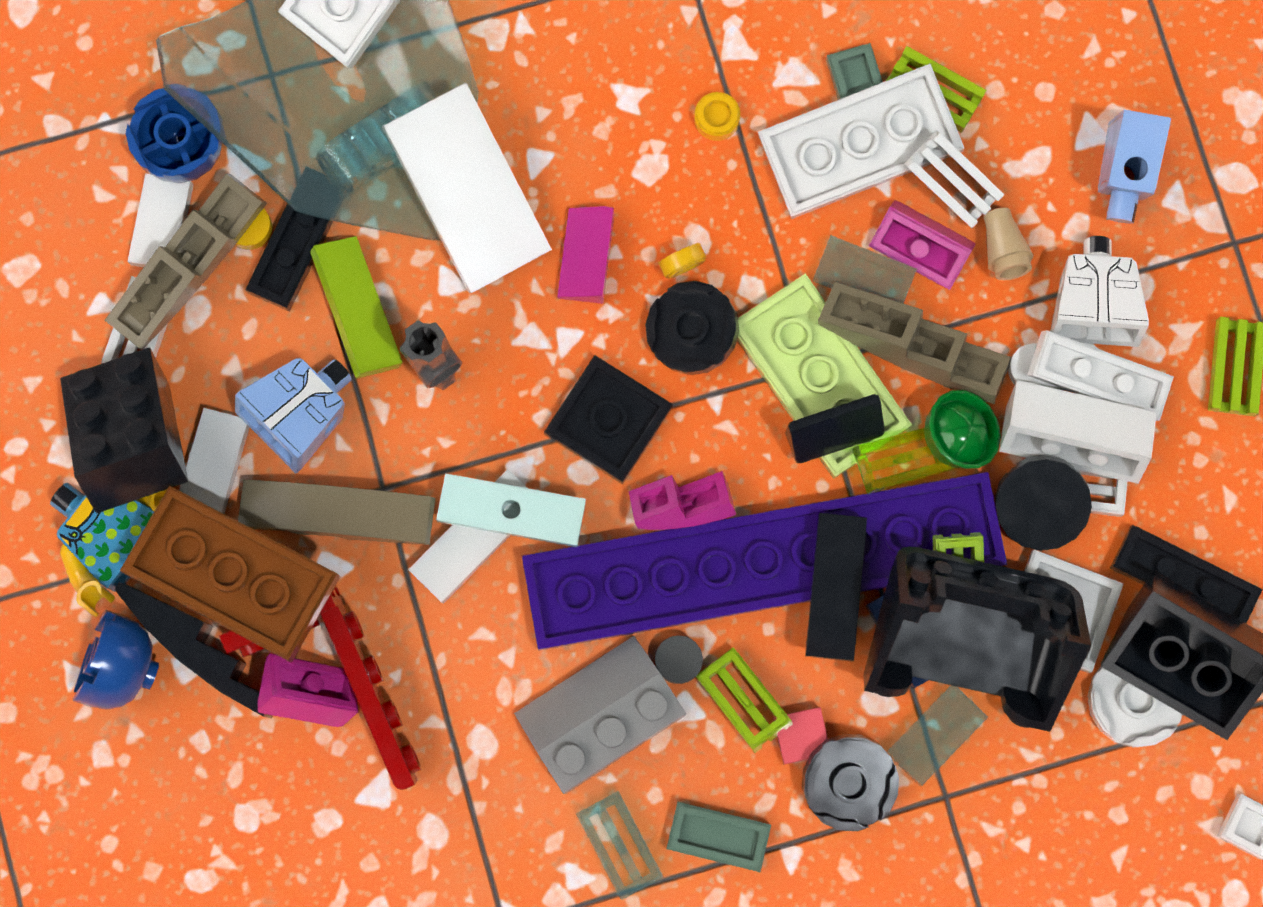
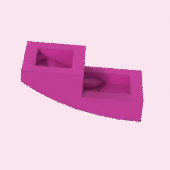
(667, 506)

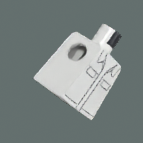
(1100, 298)

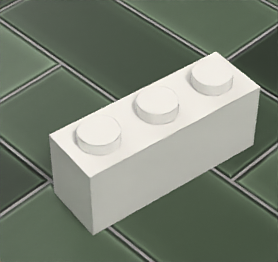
(1081, 429)

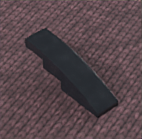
(185, 640)

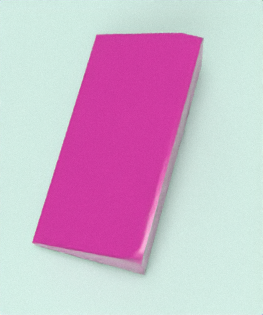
(922, 244)
(586, 254)
(306, 692)

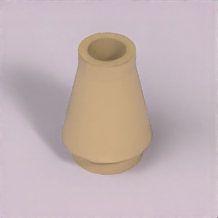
(1006, 247)

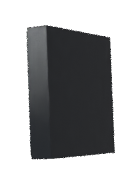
(608, 419)

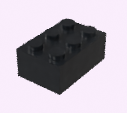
(122, 430)

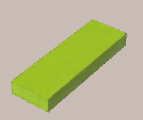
(356, 307)

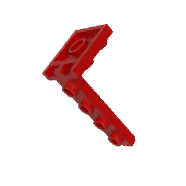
(363, 676)

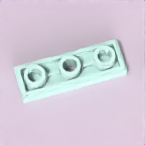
(481, 506)

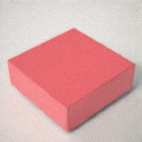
(803, 736)

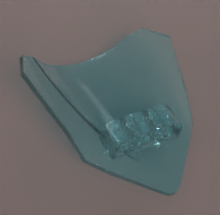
(307, 116)

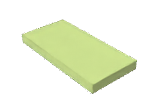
(811, 365)

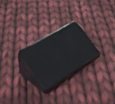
(836, 429)

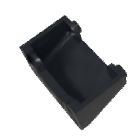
(979, 632)

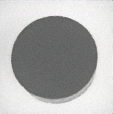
(678, 659)

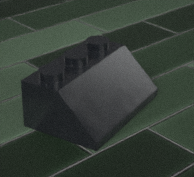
(1188, 655)

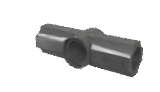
(430, 355)

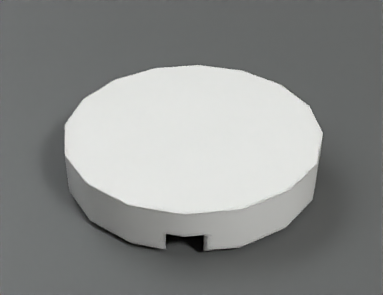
(1128, 713)

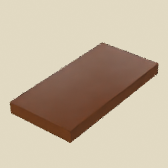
(230, 574)

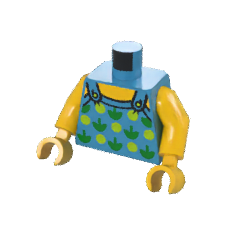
(99, 542)

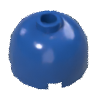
(170, 140)
(115, 664)

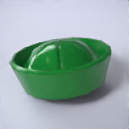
(962, 430)

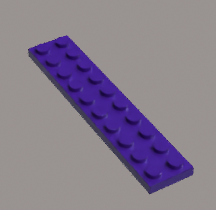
(740, 561)

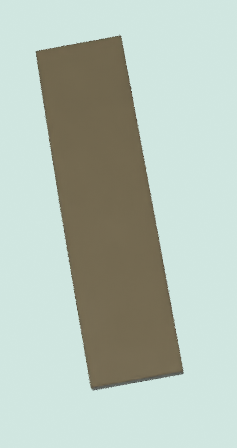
(185, 262)
(914, 344)
(337, 511)

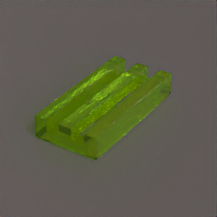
(866, 467)

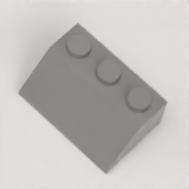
(599, 714)

